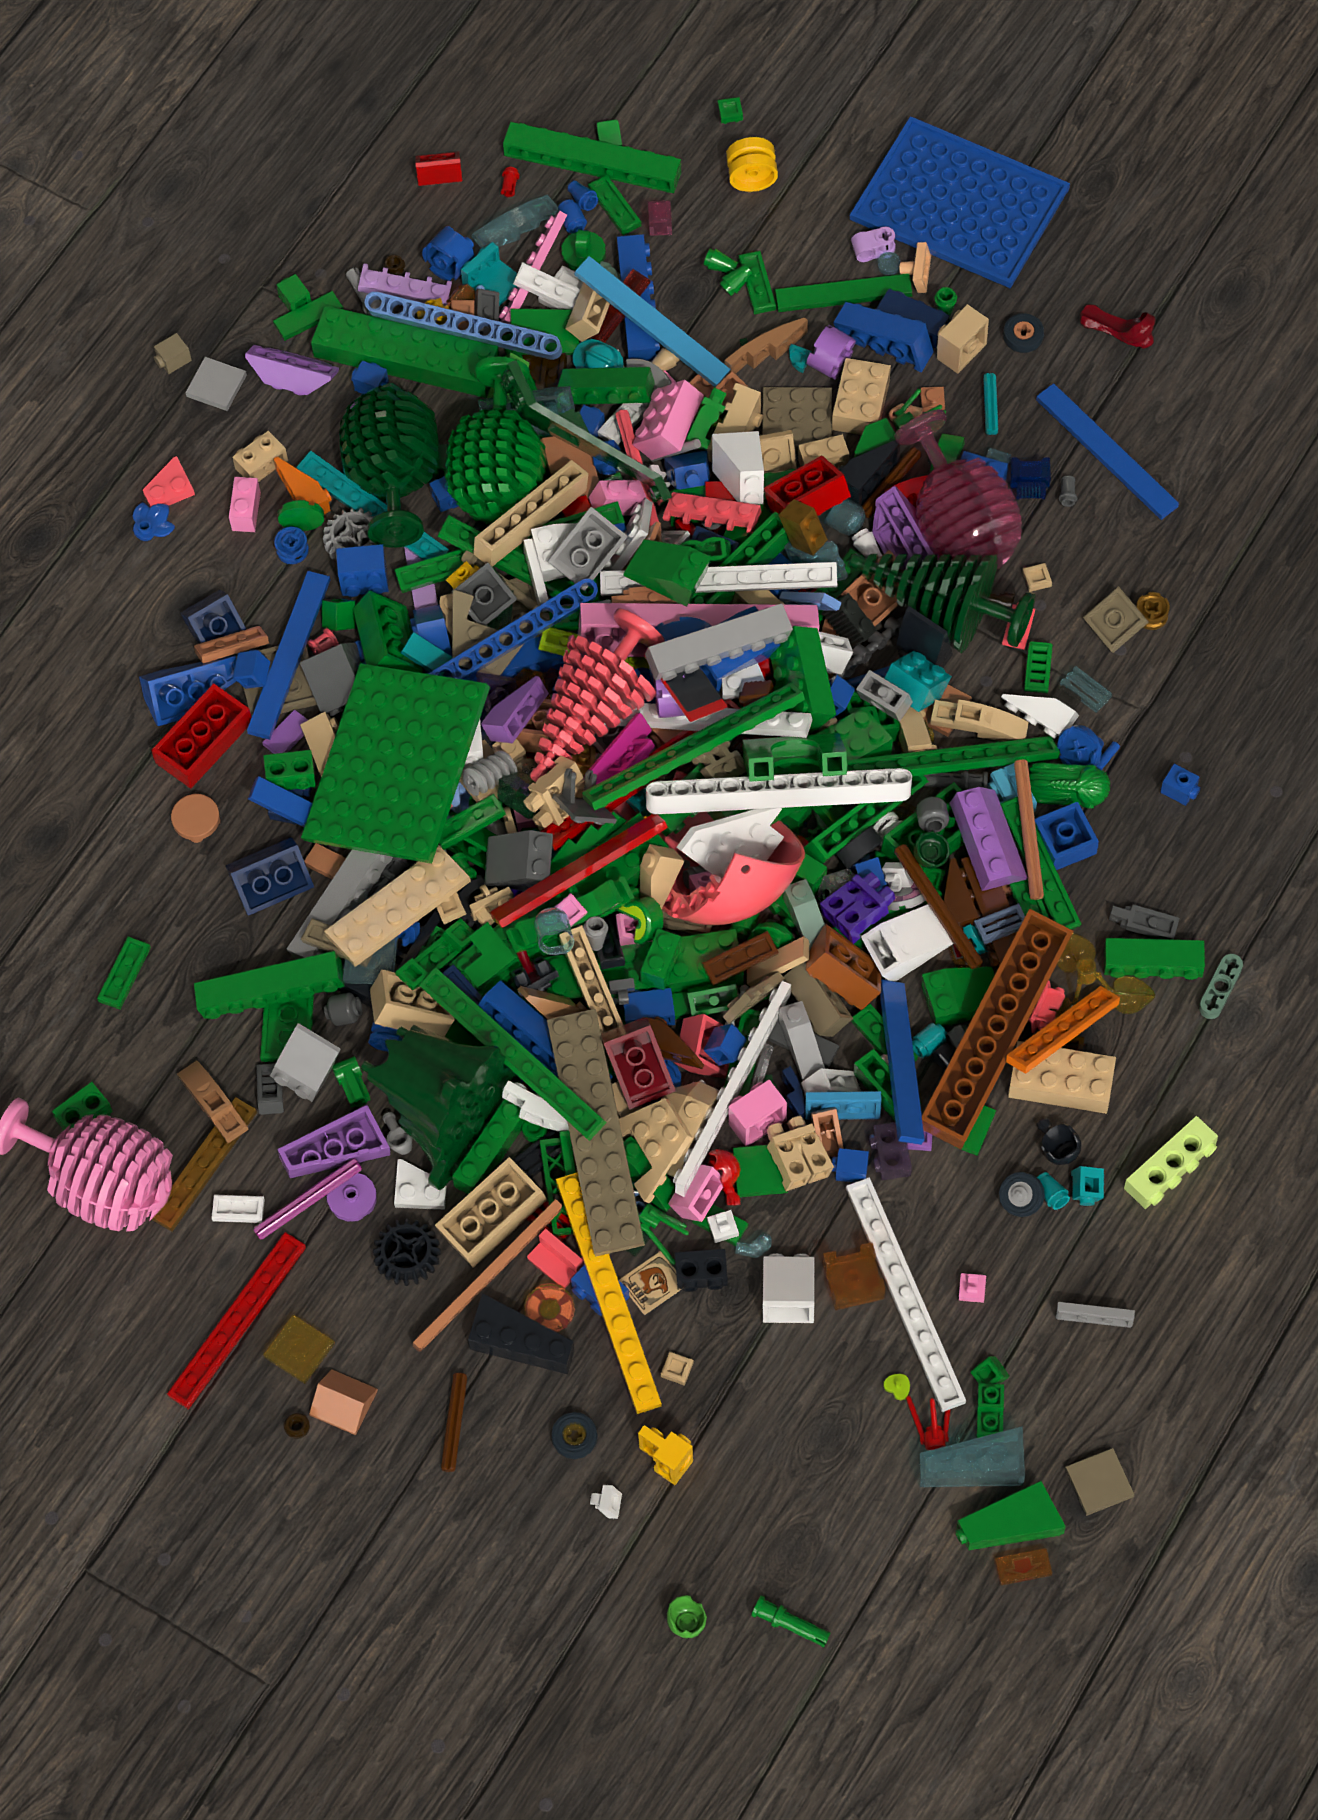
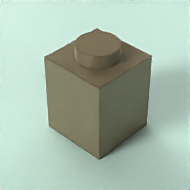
(172, 353)

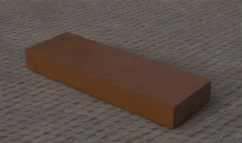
(740, 958)

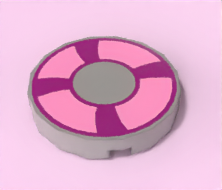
(906, 896)

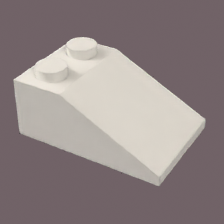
(546, 542)

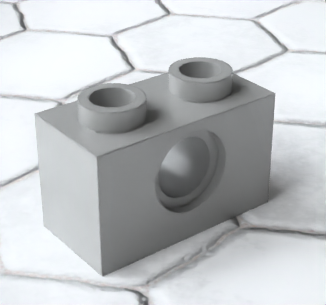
(884, 695)

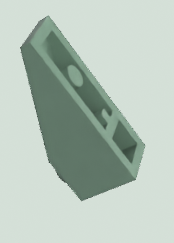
(804, 910)

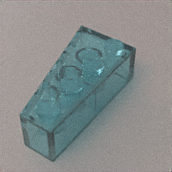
(976, 1462)

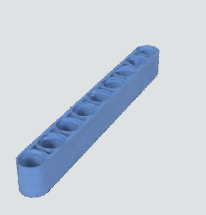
(454, 318)

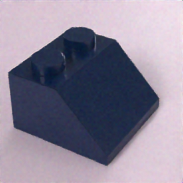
(213, 618)

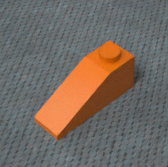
(302, 486)

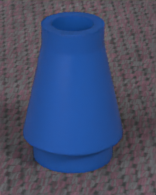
(584, 197)

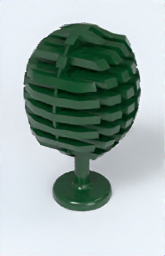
(390, 452)

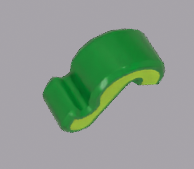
(647, 913)

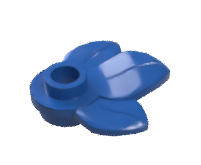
(153, 519)

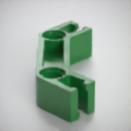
(598, 903)

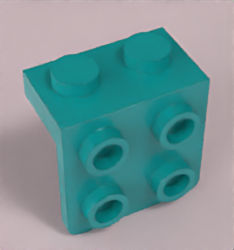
(490, 272)

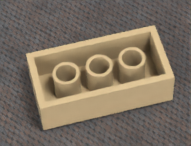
(1067, 1080)
(491, 1212)

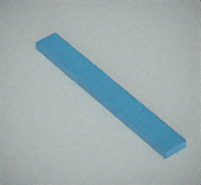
(652, 321)

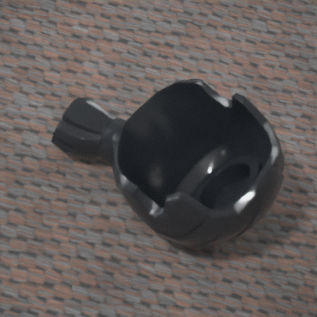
(1060, 1143)

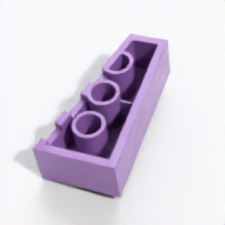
(335, 1144)

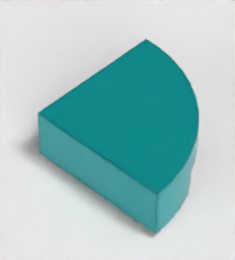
(798, 357)
(972, 932)

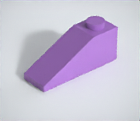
(514, 712)

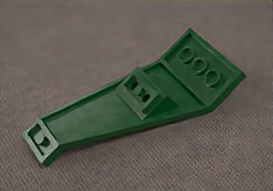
(572, 430)

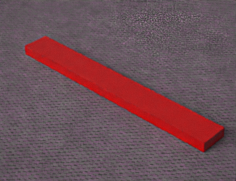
(578, 870)
(236, 1320)

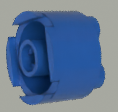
(448, 253)

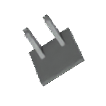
(578, 808)

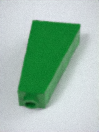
(1014, 1519)

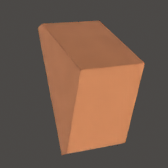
(828, 1130)

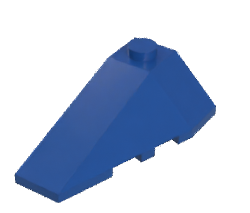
(176, 689)

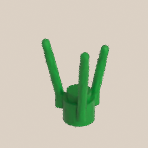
(902, 417)
(651, 1218)

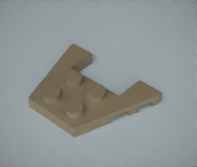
(469, 633)

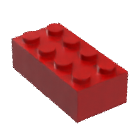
(202, 736)

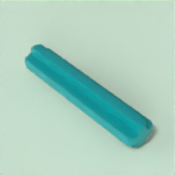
(990, 403)

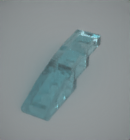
(511, 224)

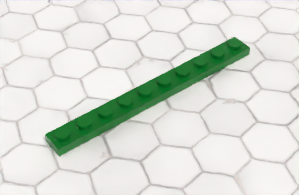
(442, 566)
(693, 746)
(962, 757)
(516, 1056)

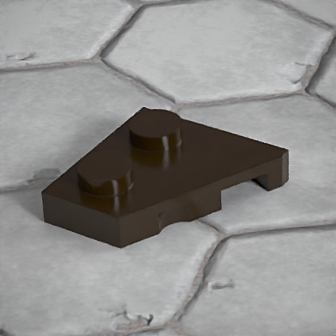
(544, 371)

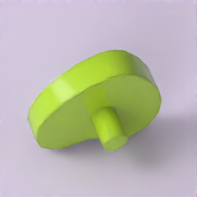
(898, 1385)

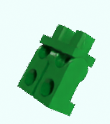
(706, 417)

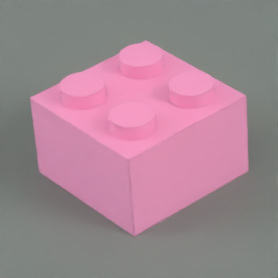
(756, 1111)

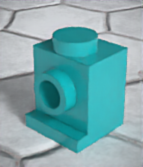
(1094, 1181)

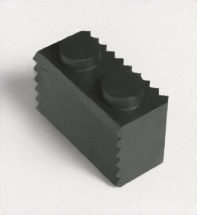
(850, 621)

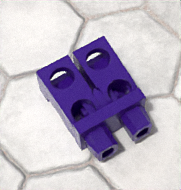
(857, 905)

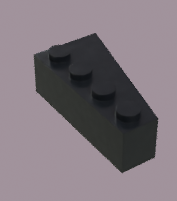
(516, 1337)

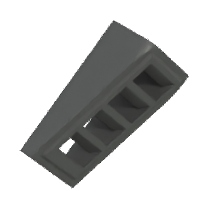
(270, 1102)

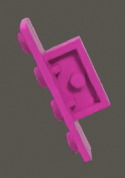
(625, 750)

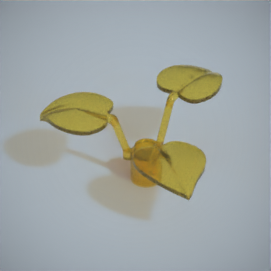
(1080, 955)

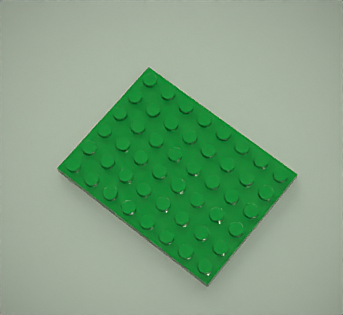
(395, 763)

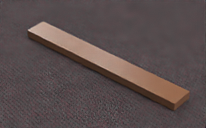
(488, 1275)

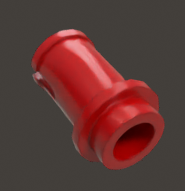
(510, 177)

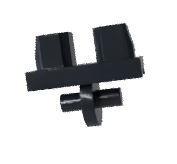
(537, 979)

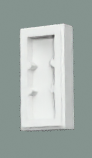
(238, 1208)

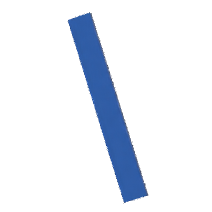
(1107, 451)
(288, 655)
(901, 1063)

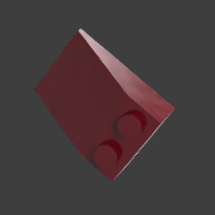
(638, 1062)

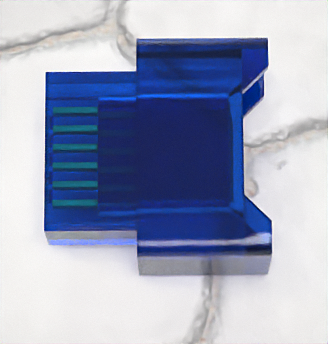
(1030, 477)

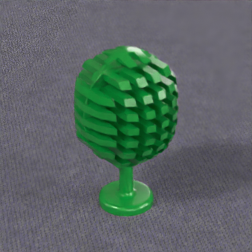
(496, 454)

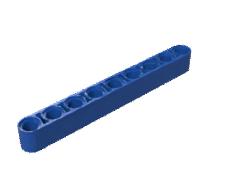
(513, 630)

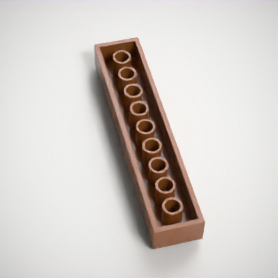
(995, 1028)

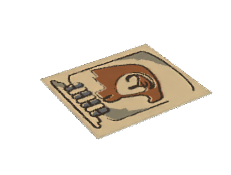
(651, 1283)

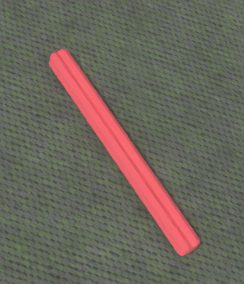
(628, 436)

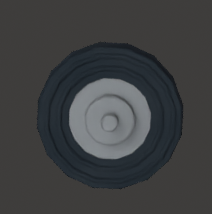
(1021, 1194)

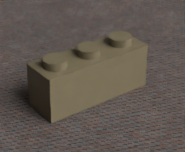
(822, 1005)

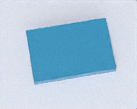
(848, 1104)

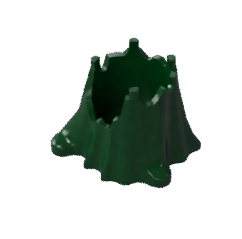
(441, 1093)

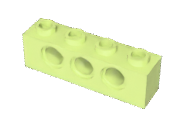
(1195, 1134)

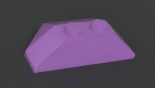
(289, 370)
(897, 526)

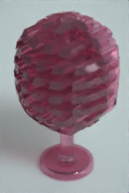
(962, 502)

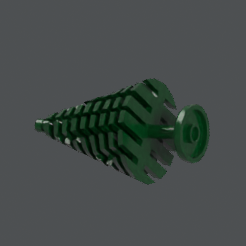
(947, 592)

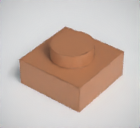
(932, 397)

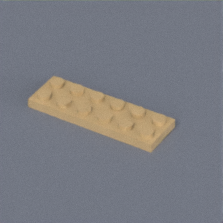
(396, 907)

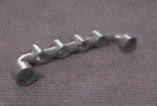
(877, 641)

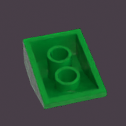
(668, 569)
(955, 993)

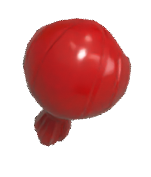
(729, 1169)

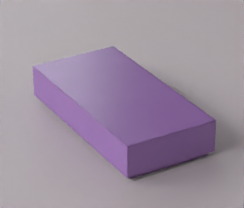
(286, 734)

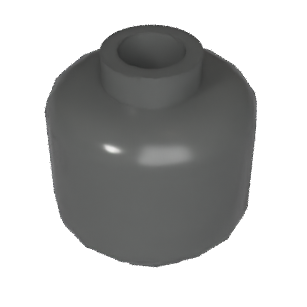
(932, 814)
(343, 1009)

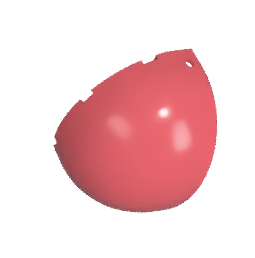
(738, 892)

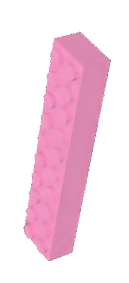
(599, 626)

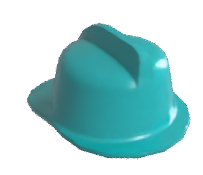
(596, 354)

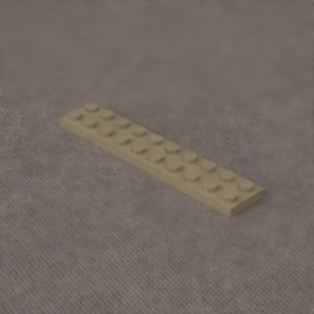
(602, 1160)

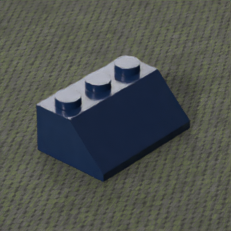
(270, 876)

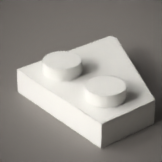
(414, 1190)

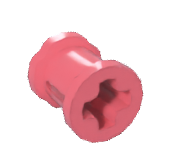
(323, 642)

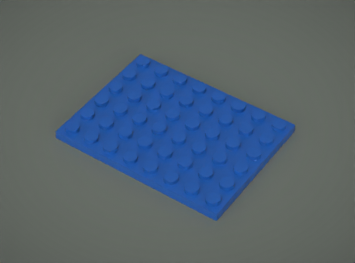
(960, 201)

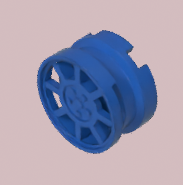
(290, 544)
(380, 1035)

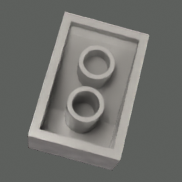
(587, 547)
(305, 1063)

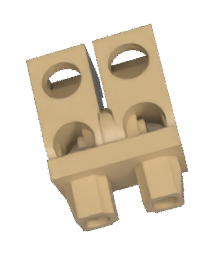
(551, 784)
(798, 1153)

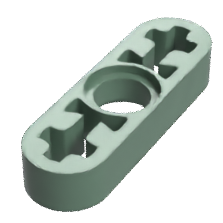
(1230, 980)

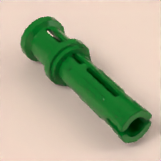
(780, 1617)

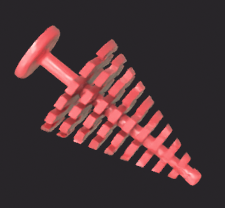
(594, 691)

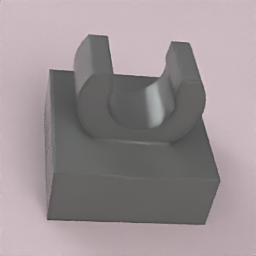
(622, 988)

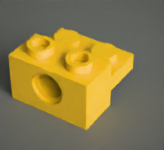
(671, 1454)

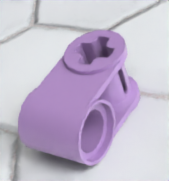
(872, 245)

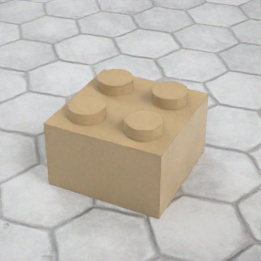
(962, 338)

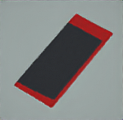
(694, 694)

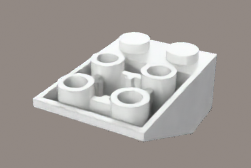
(906, 942)

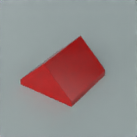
(438, 168)

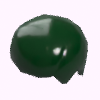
(931, 850)

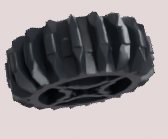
(418, 1269)

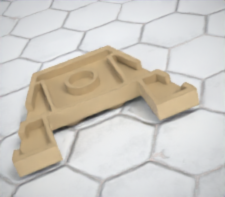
(661, 1138)

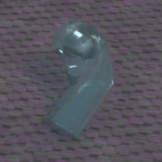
(756, 1248)

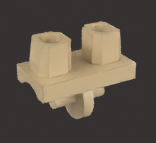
(487, 902)

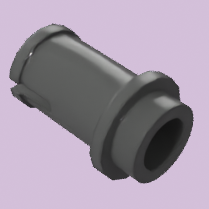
(1068, 494)

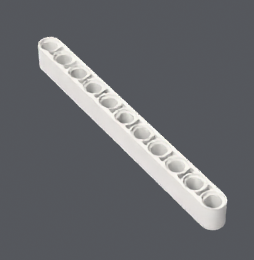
(782, 792)

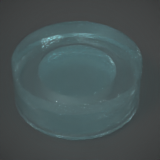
(889, 263)

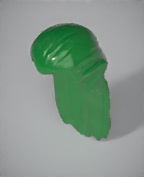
(1069, 784)

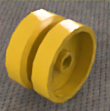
(751, 164)

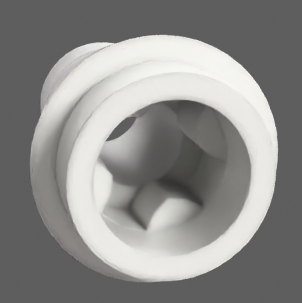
(866, 543)

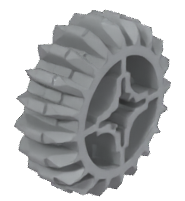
(354, 523)

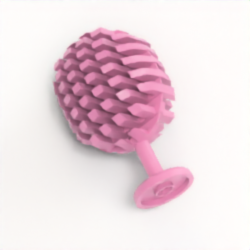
(99, 1167)

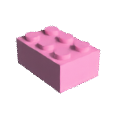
(667, 419)

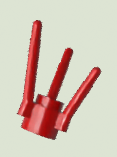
(934, 1435)

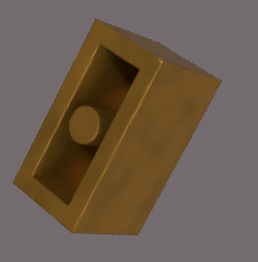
(803, 527)

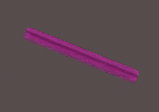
(307, 1198)

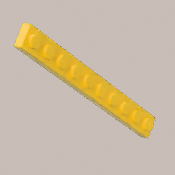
(611, 1301)

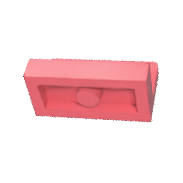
(555, 1259)

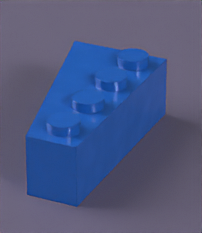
(886, 333)

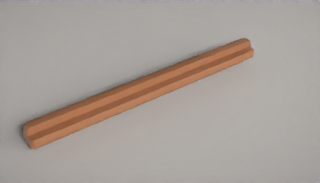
(1028, 829)

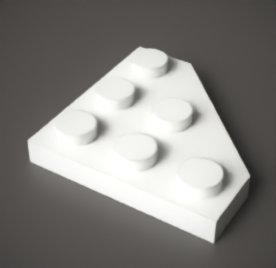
(636, 531)

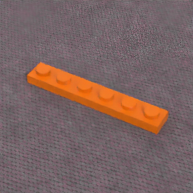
(1062, 1029)

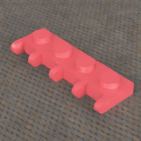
(712, 511)

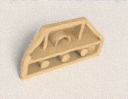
(692, 1105)

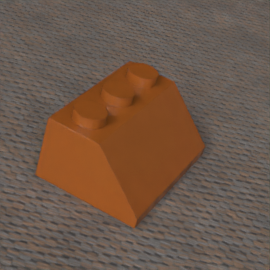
(844, 968)

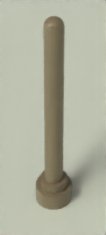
(521, 597)

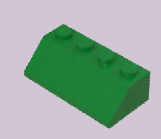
(384, 632)

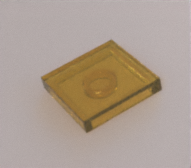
(299, 1349)

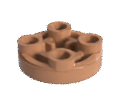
(195, 817)

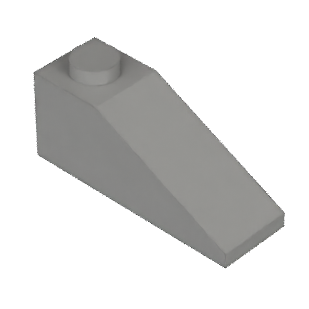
(800, 1039)

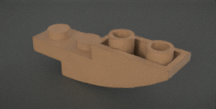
(212, 1101)

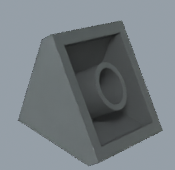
(490, 594)

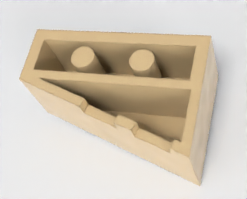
(741, 414)

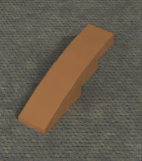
(771, 343)

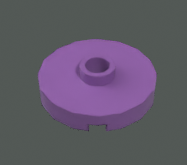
(357, 1207)

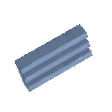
(983, 932)

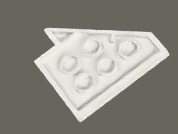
(744, 833)

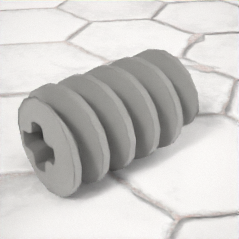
(487, 772)

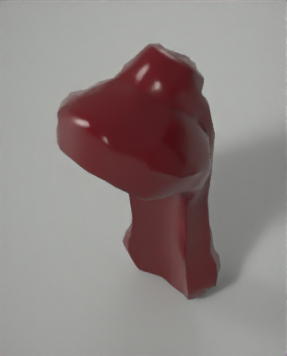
(1132, 331)

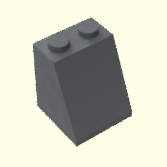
(332, 676)
(518, 859)

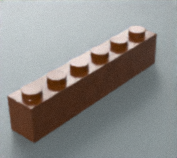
(987, 903)

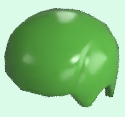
(686, 1617)

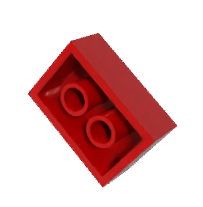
(814, 484)

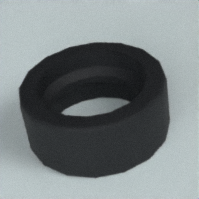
(859, 847)

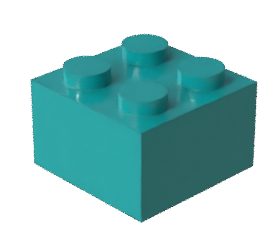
(919, 679)

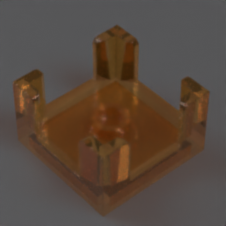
(853, 1277)

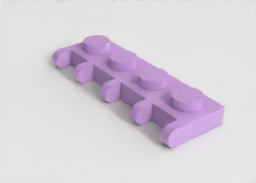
(402, 286)

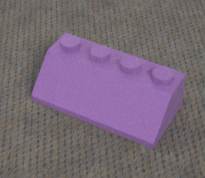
(987, 838)

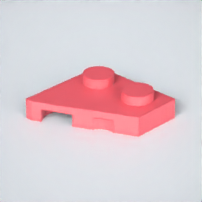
(169, 485)

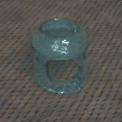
(846, 517)
(551, 922)

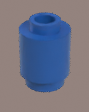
(575, 218)

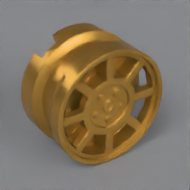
(1155, 610)

